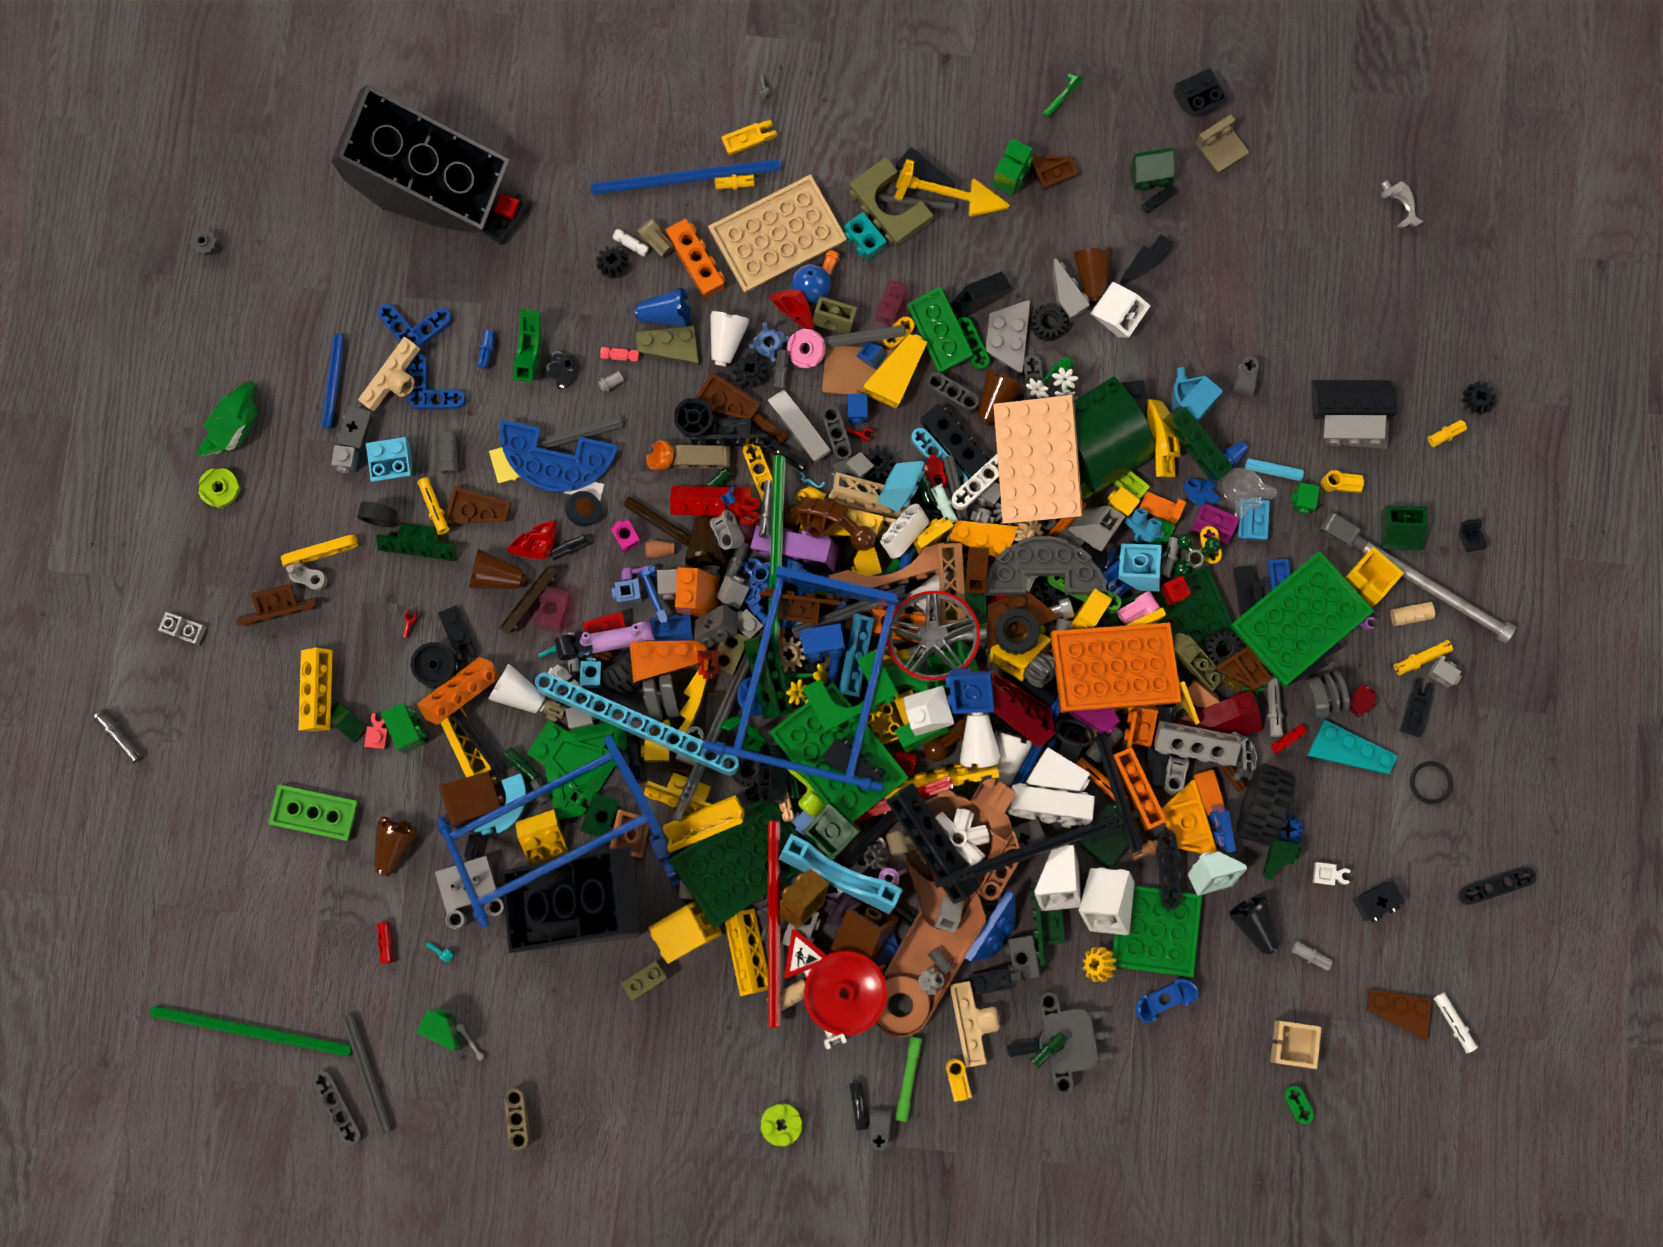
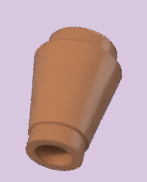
(658, 549)

